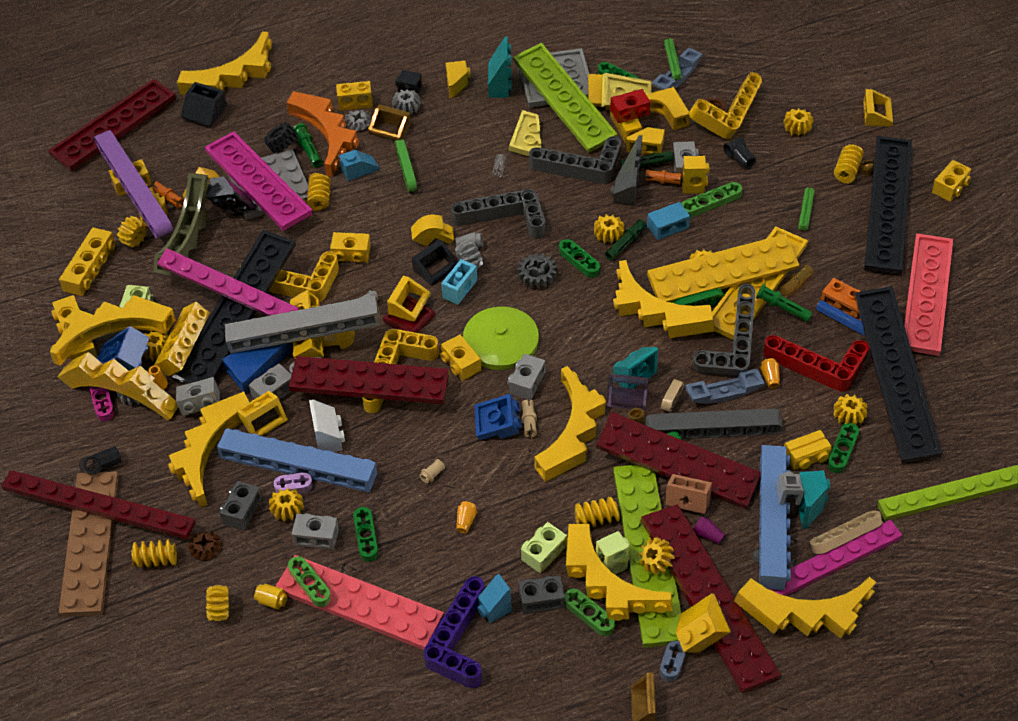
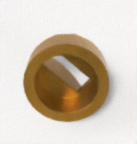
(867, 167)
(637, 415)

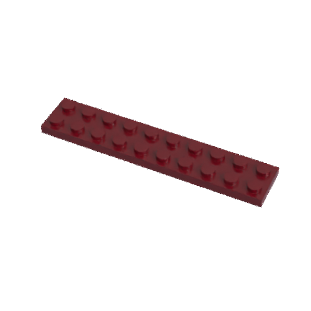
(699, 578)

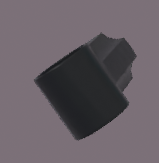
(737, 149)
(101, 460)

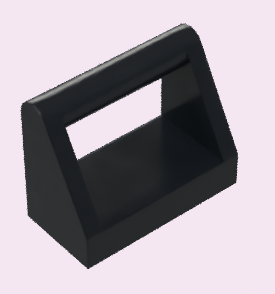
(430, 256)

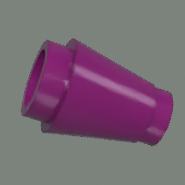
(708, 530)

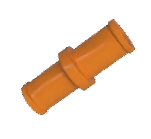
(663, 177)
(168, 194)

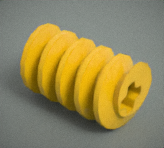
(848, 163)
(318, 191)
(596, 511)
(154, 554)

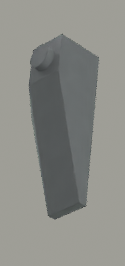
(627, 179)

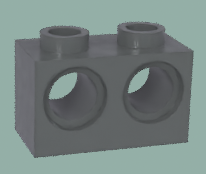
(242, 507)
(542, 599)

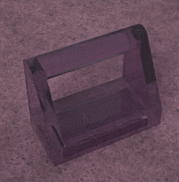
(627, 397)

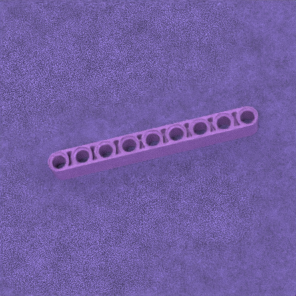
(133, 184)

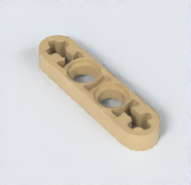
(846, 532)

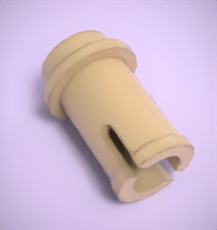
(427, 475)

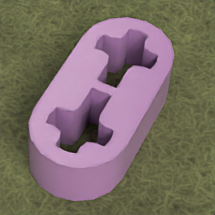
(293, 481)

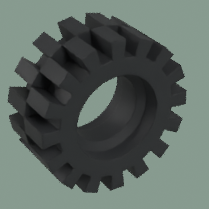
(280, 137)

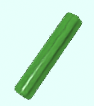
(806, 209)

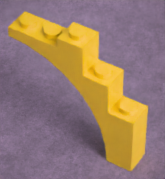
(235, 73)
(108, 318)
(675, 318)
(111, 375)
(201, 440)
(569, 448)
(602, 583)
(777, 611)

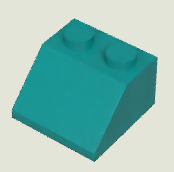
(639, 364)
(814, 496)

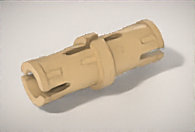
(529, 418)

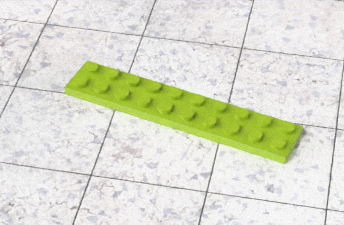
(638, 497)

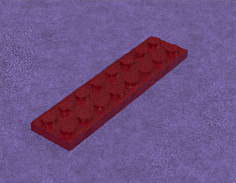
(119, 119)
(369, 380)
(674, 456)

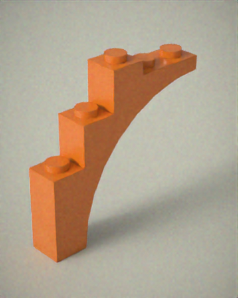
(320, 114)

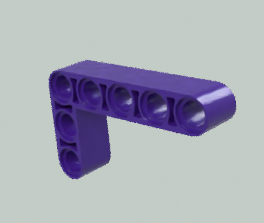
(453, 632)

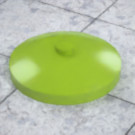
(501, 336)

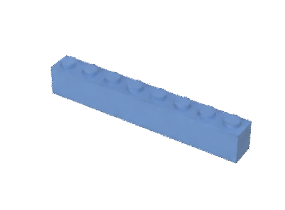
(295, 458)
(773, 520)

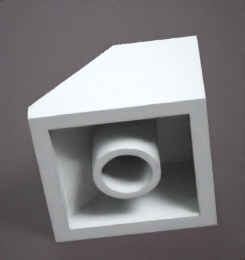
(326, 426)

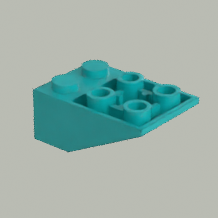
(498, 71)

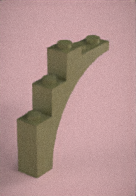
(192, 218)

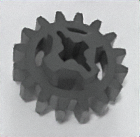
(537, 270)

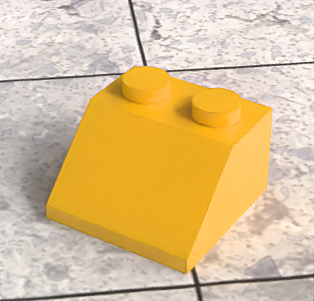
(701, 625)

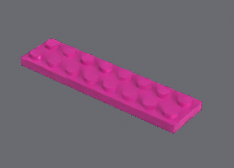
(258, 181)

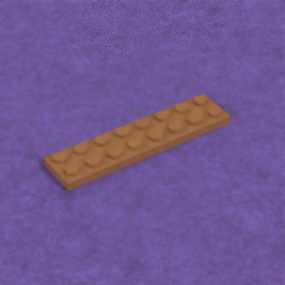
(88, 552)

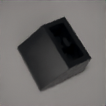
(203, 104)
(228, 196)

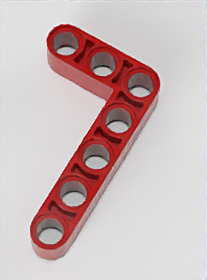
(816, 366)

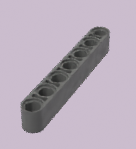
(718, 423)

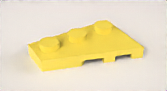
(616, 85)
(526, 134)

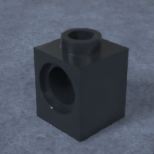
(409, 80)

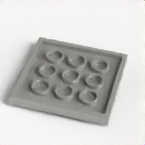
(575, 66)
(288, 169)

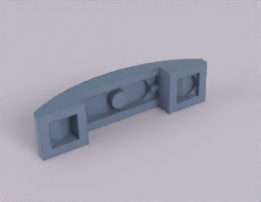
(688, 61)
(725, 390)

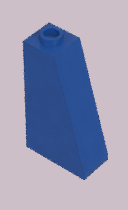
(251, 364)

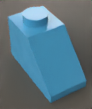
(357, 164)
(495, 600)

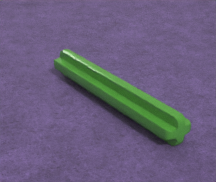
(672, 58)

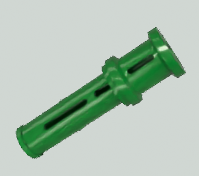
(305, 140)
(775, 298)

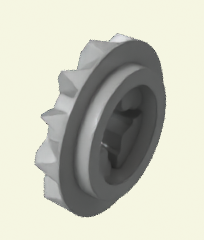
(360, 124)

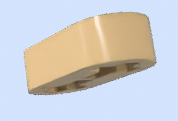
(672, 395)

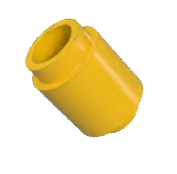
(270, 596)

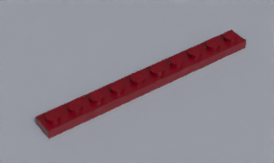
(99, 504)

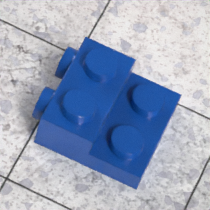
(497, 417)

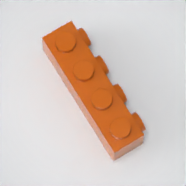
(841, 296)

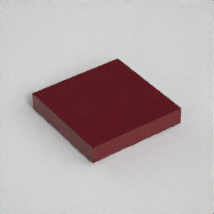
(422, 320)

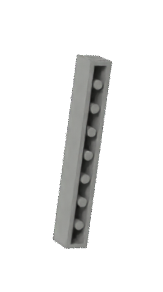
(302, 324)

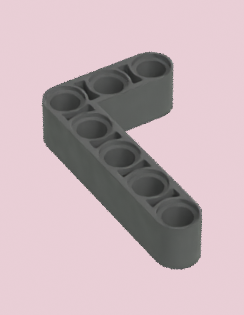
(578, 166)
(502, 206)
(740, 339)

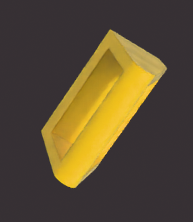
(874, 118)
(399, 295)
(257, 408)

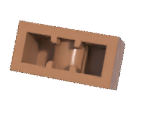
(688, 493)

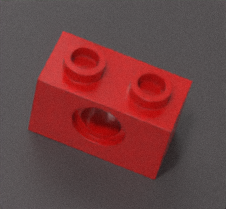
(630, 106)

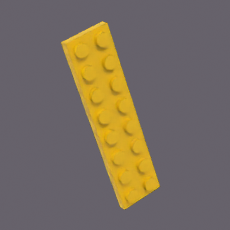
(723, 268)
(725, 311)

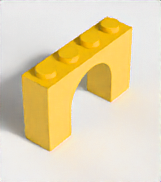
(664, 102)

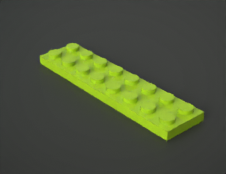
(564, 97)

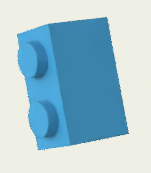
(668, 220)

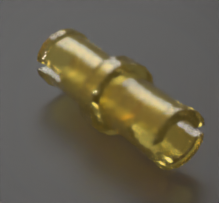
(797, 280)

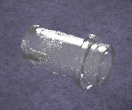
(500, 161)

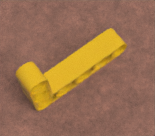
(727, 123)
(318, 283)
(406, 344)

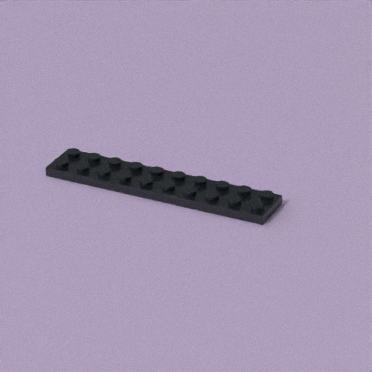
(888, 205)
(258, 271)
(897, 375)

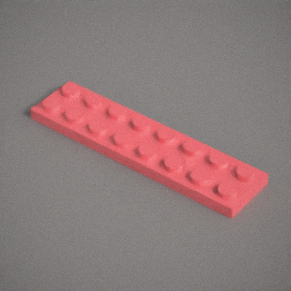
(928, 293)
(368, 605)

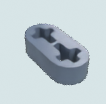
(676, 662)

